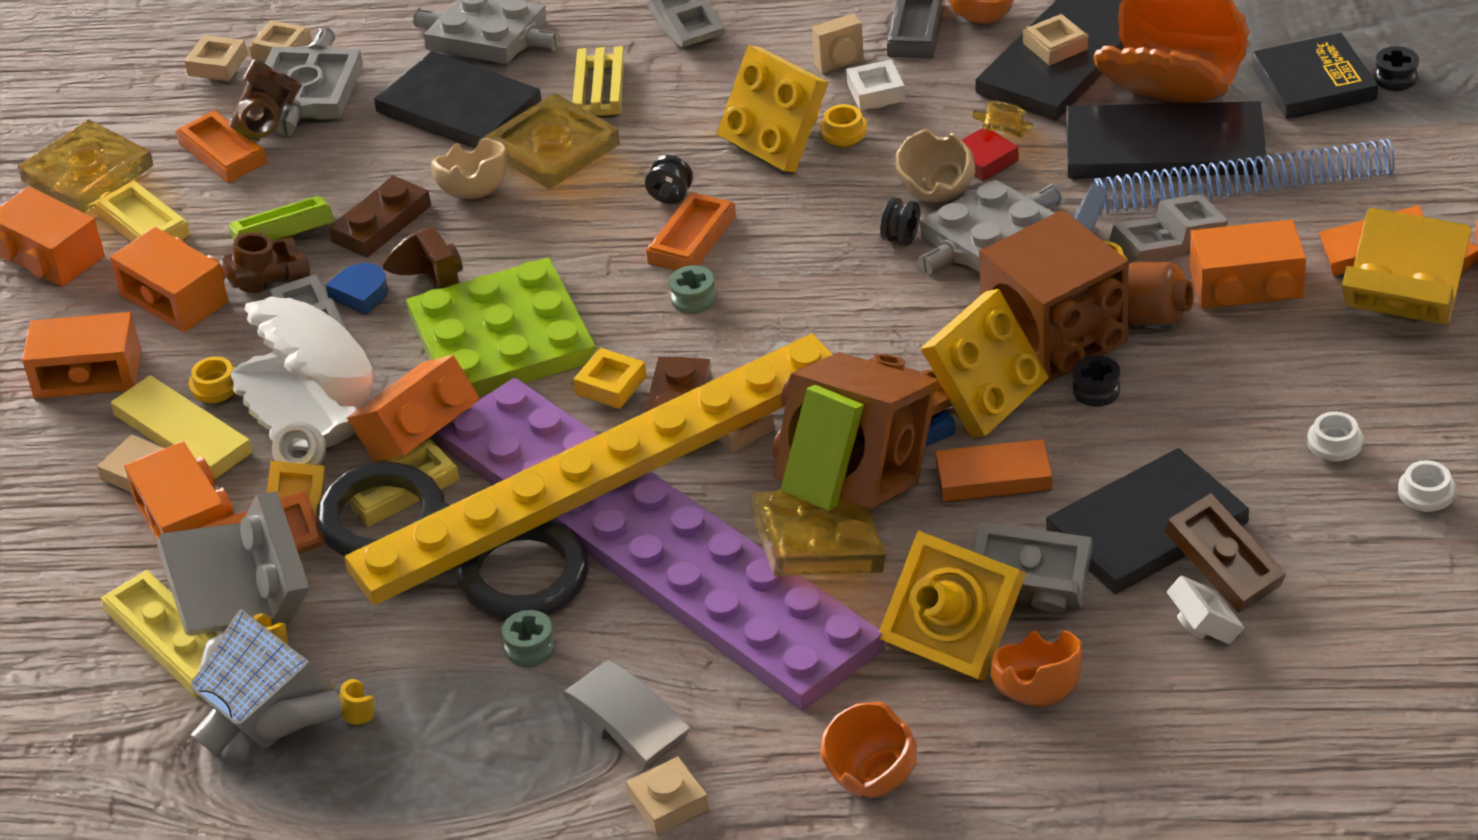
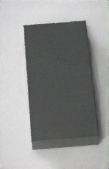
(915, 28)

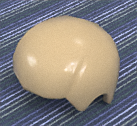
(935, 166)
(471, 173)

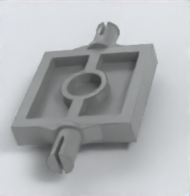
(486, 29)
(325, 78)
(979, 221)

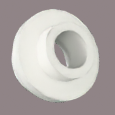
(294, 432)
(1335, 437)
(1426, 486)

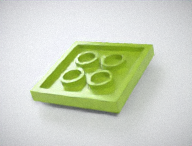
(504, 326)

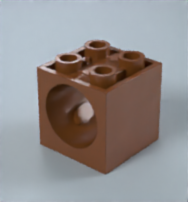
(1062, 290)
(892, 422)

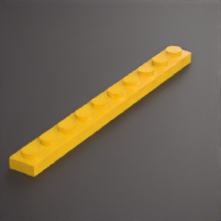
(578, 474)

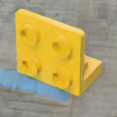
(1407, 266)

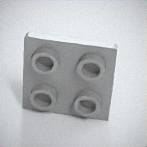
(234, 569)

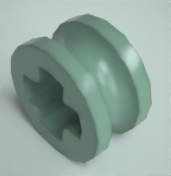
(692, 289)
(532, 651)

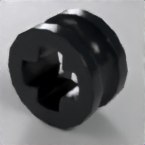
(1396, 68)
(663, 190)
(900, 221)
(1096, 392)

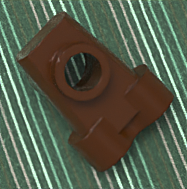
(265, 89)
(263, 261)

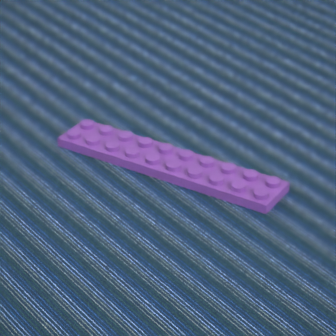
(677, 554)

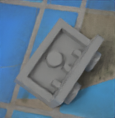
(1053, 562)

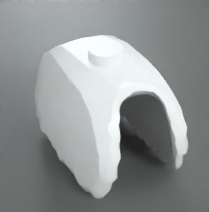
(309, 376)

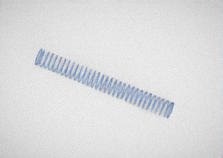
(1255, 174)

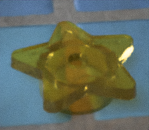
(1003, 117)

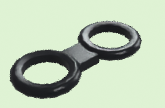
(469, 580)

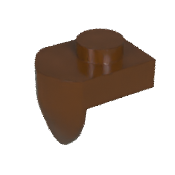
(426, 254)

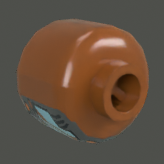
(1157, 295)

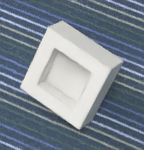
(875, 85)
(1204, 611)

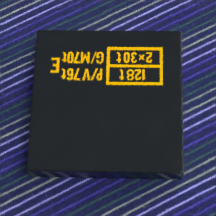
(1314, 75)

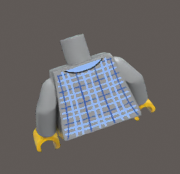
(267, 687)

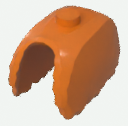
(1176, 49)

